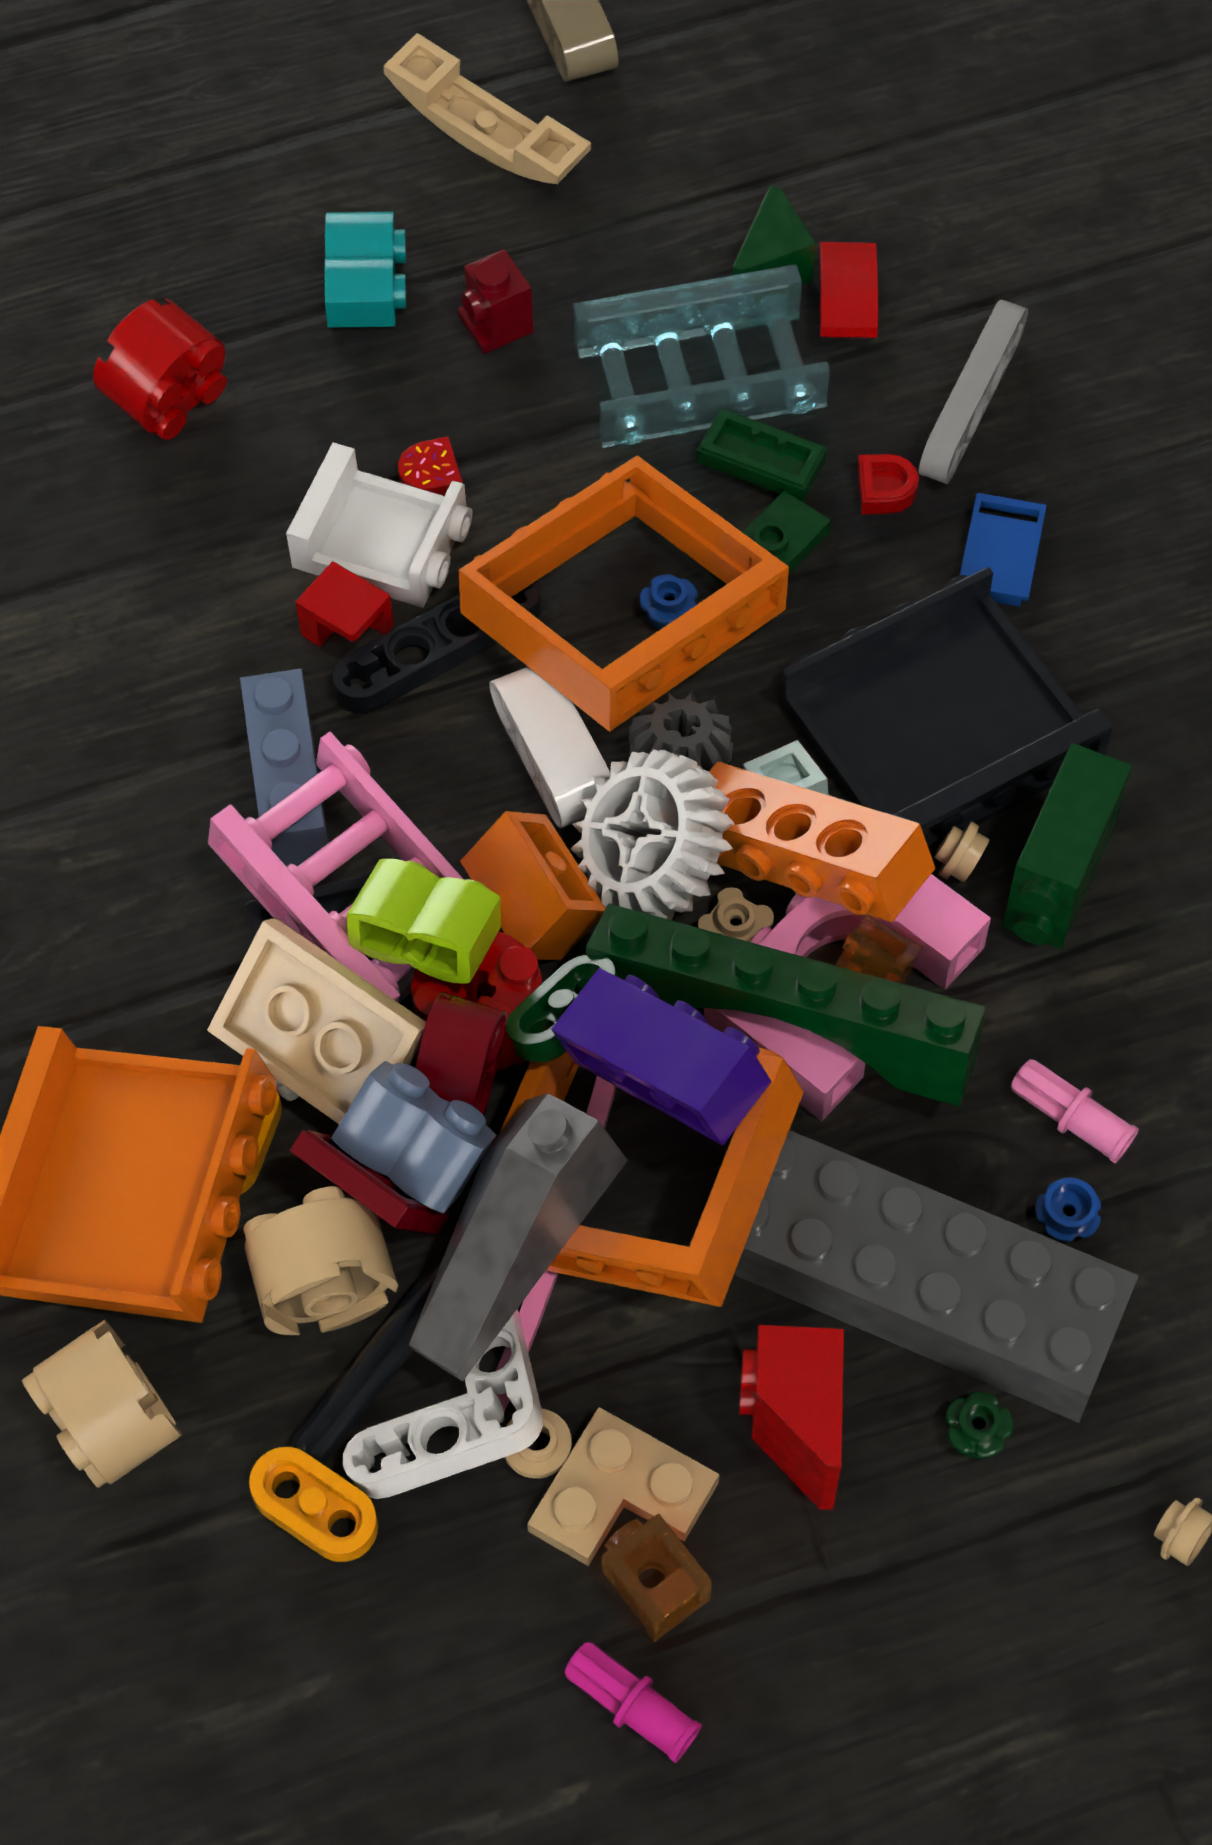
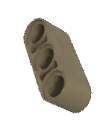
(576, 36)

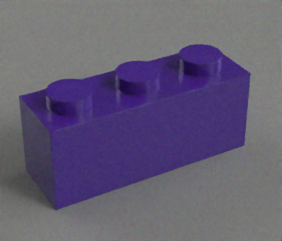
(663, 1054)

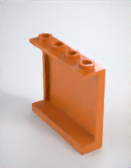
(125, 1176)

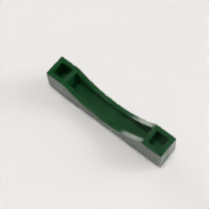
(901, 1031)

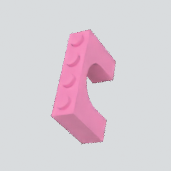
(934, 918)

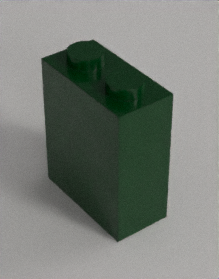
(1065, 846)

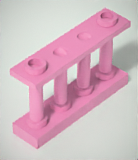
(289, 889)

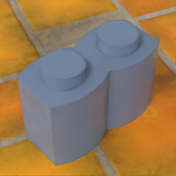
(414, 1135)

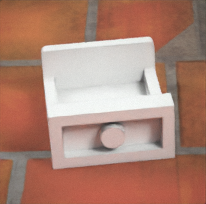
(377, 528)

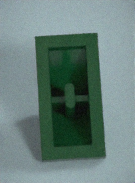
(777, 239)

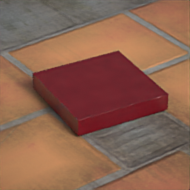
(366, 1185)

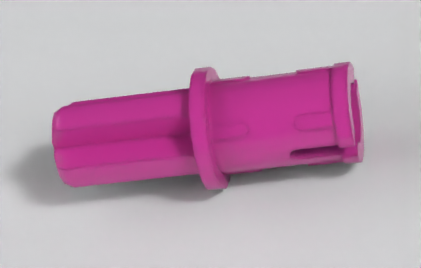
(632, 1700)

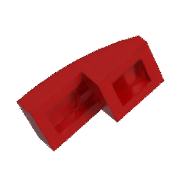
(848, 290)

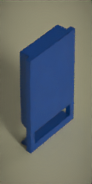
(1004, 546)

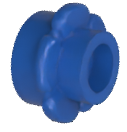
(660, 611)
(1074, 1194)

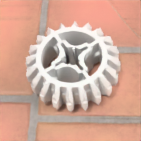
(653, 833)

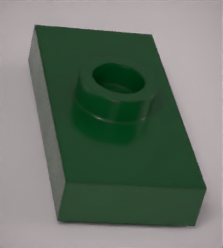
(761, 454)
(787, 530)

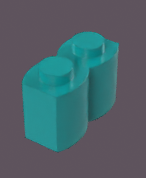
(362, 269)

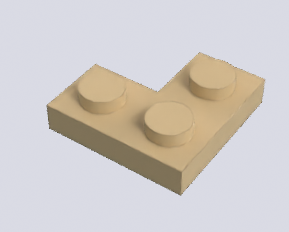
(615, 1470)

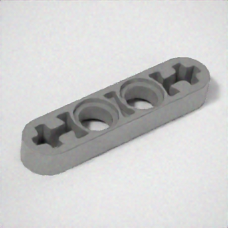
(973, 392)

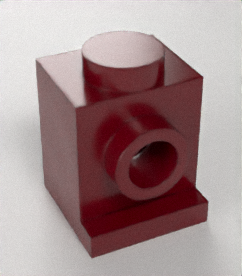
(496, 302)

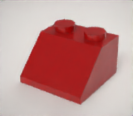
(796, 1404)

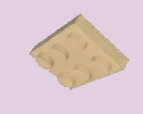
(312, 1019)

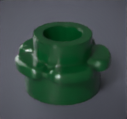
(975, 1442)

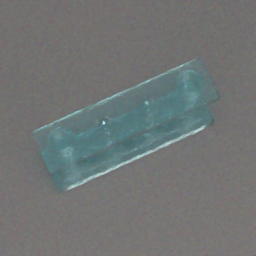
(694, 311)

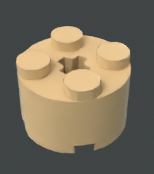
(319, 1263)
(101, 1405)

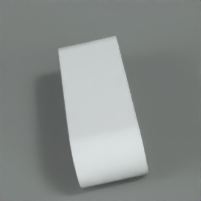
(550, 742)

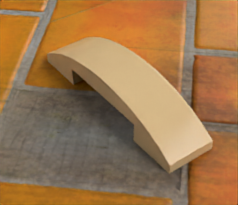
(479, 120)

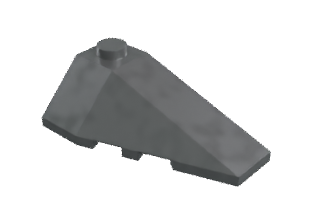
(516, 1219)

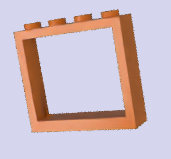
(614, 694)
(709, 1263)

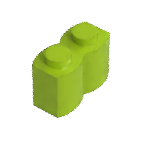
(424, 920)

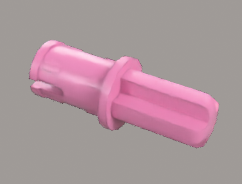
(1074, 1110)

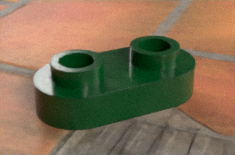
(532, 1020)

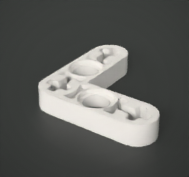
(474, 1413)

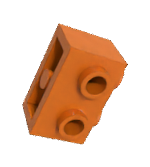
(539, 884)

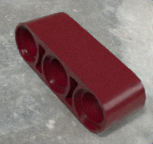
(461, 1049)

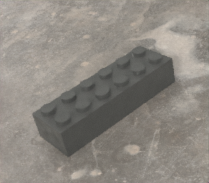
(936, 1276)

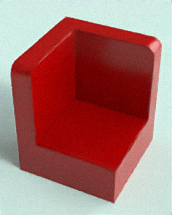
(343, 605)

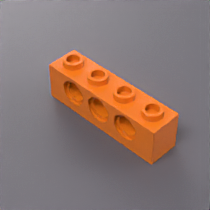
(821, 844)

